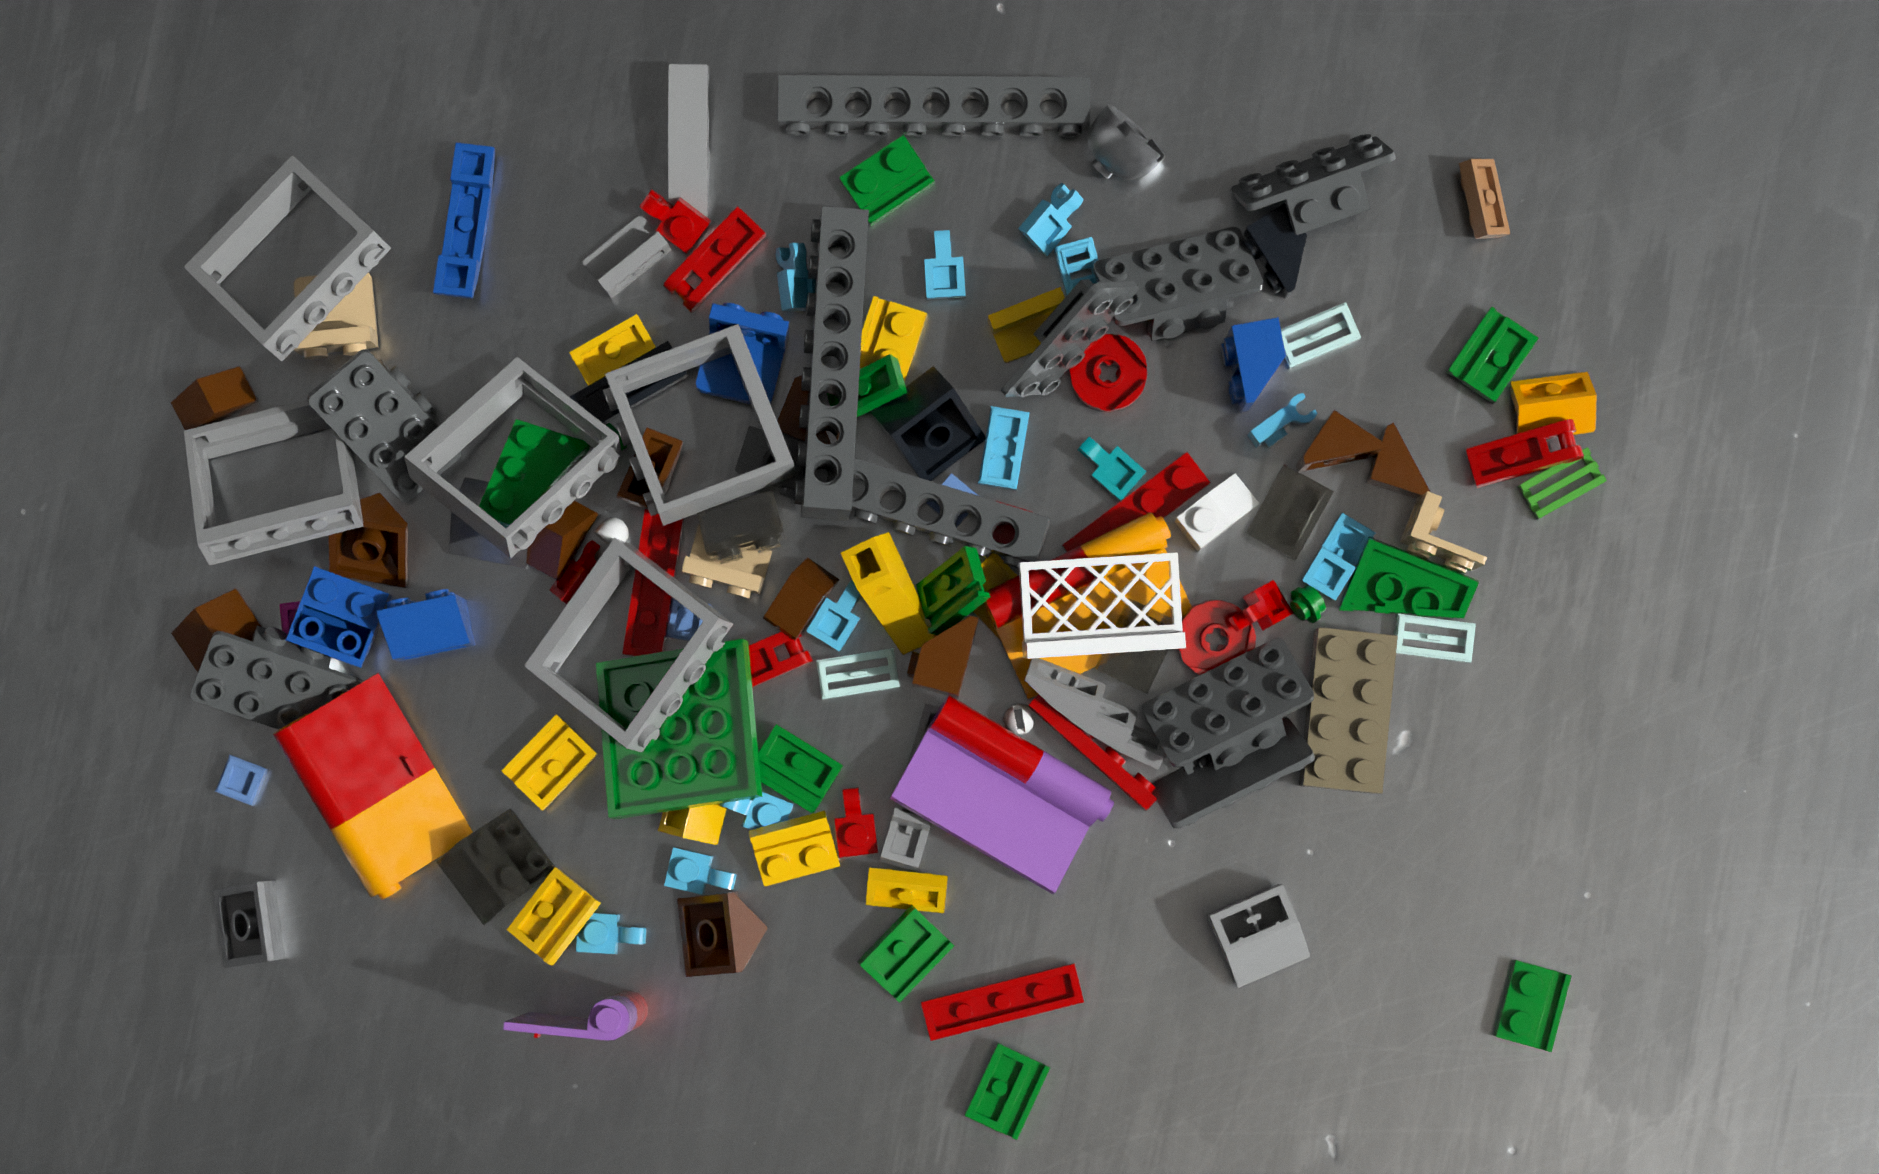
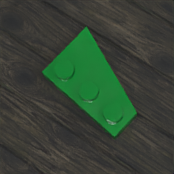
(528, 468)
(1405, 583)

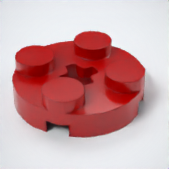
(1131, 375)
(1202, 620)

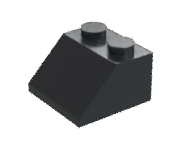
(929, 425)

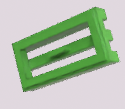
(1591, 467)

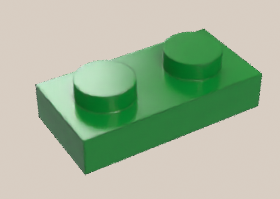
(877, 384)

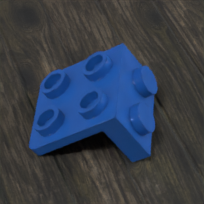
(766, 340)

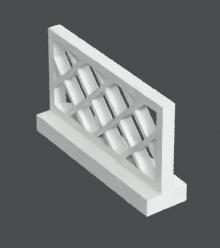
(1101, 640)

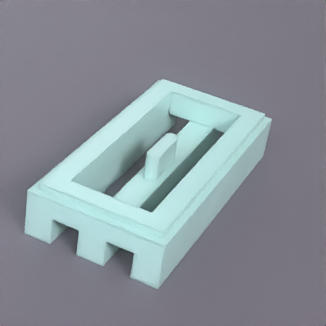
(1348, 322)
(1467, 643)
(855, 658)

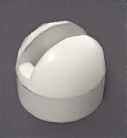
(612, 528)
(1027, 717)

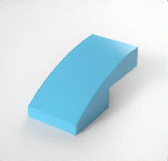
(1338, 556)

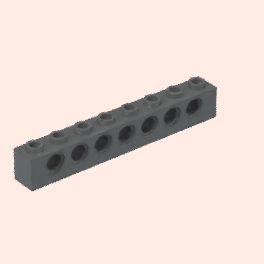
(876, 90)
(849, 230)
(915, 491)

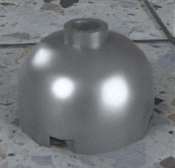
(1121, 146)

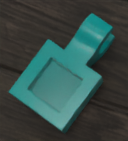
(1115, 471)

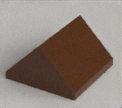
(1338, 443)
(225, 614)

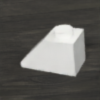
(1216, 512)

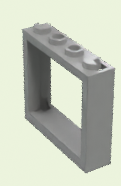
(253, 224)
(676, 361)
(475, 417)
(277, 527)
(583, 610)

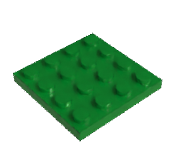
(702, 750)

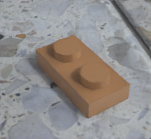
(1484, 198)

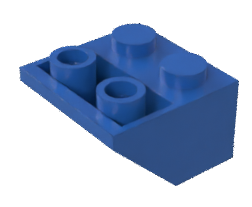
(1254, 356)
(338, 617)
(426, 626)

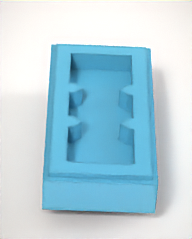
(1003, 448)

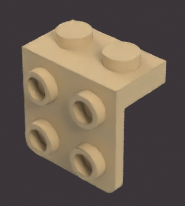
(347, 327)
(740, 576)

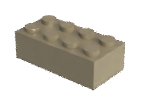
(1349, 710)

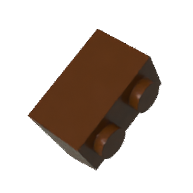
(944, 659)

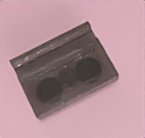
(1289, 512)
(1138, 667)

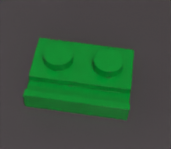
(887, 180)
(1492, 355)
(953, 590)
(796, 769)
(905, 953)
(1532, 1005)
(1007, 1091)

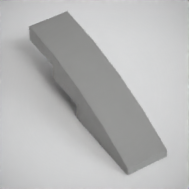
(688, 135)
(1083, 704)
(907, 830)

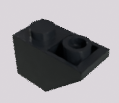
(1277, 248)

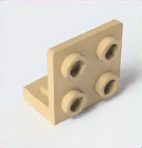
(1423, 519)

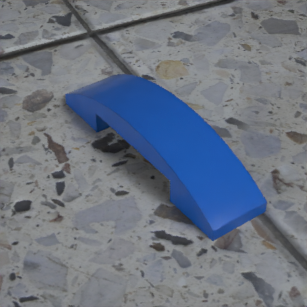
(466, 221)

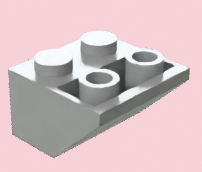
(1259, 935)

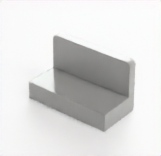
(626, 255)

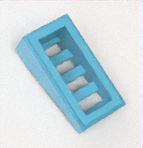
(1074, 248)

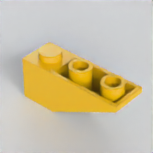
(888, 591)

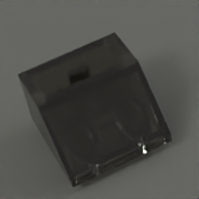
(741, 527)
(496, 866)

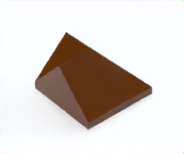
(373, 551)
(717, 933)

